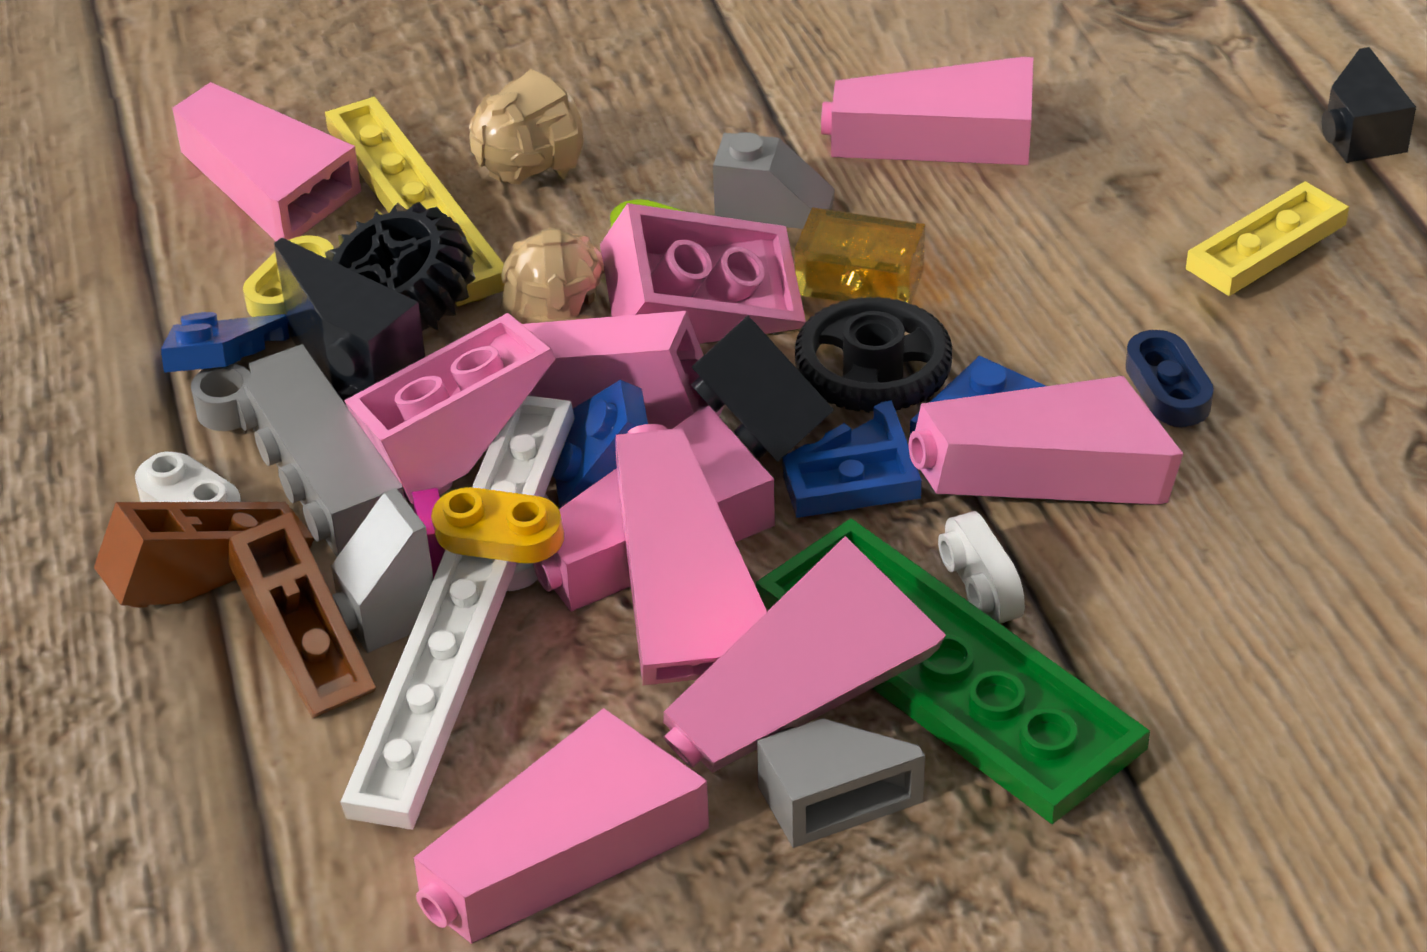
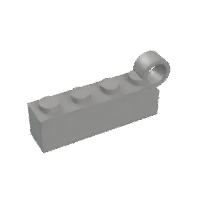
(305, 432)

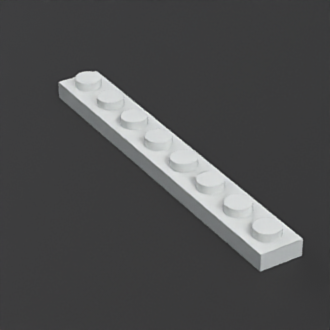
(450, 634)

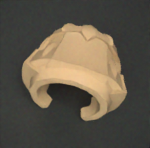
(527, 130)
(550, 277)

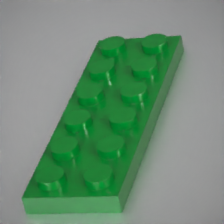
(990, 690)

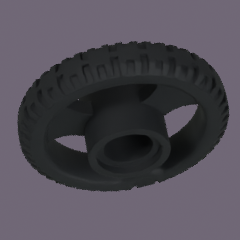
(875, 353)

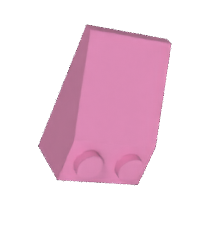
(701, 266)
(452, 404)

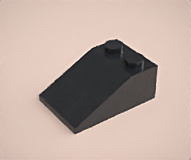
(346, 320)

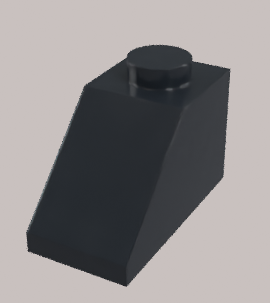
(1367, 111)

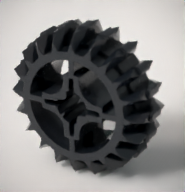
(413, 254)

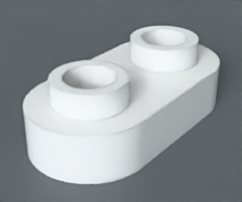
(181, 479)
(983, 566)

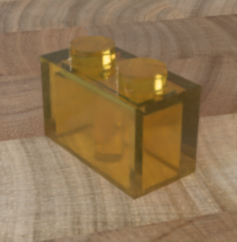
(859, 256)

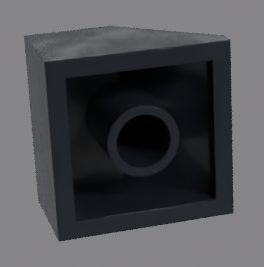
(760, 390)

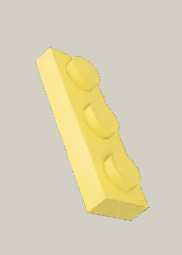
(1266, 238)

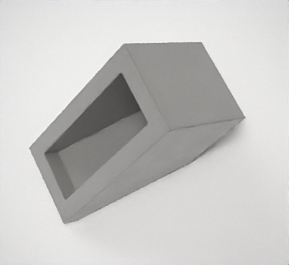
(766, 182)
(383, 573)
(836, 778)

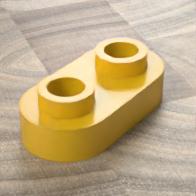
(492, 525)

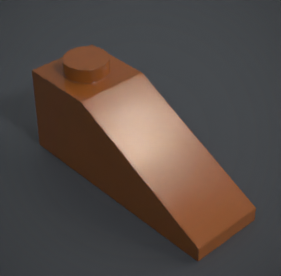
(176, 548)
(298, 614)

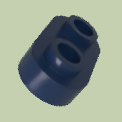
(1169, 378)

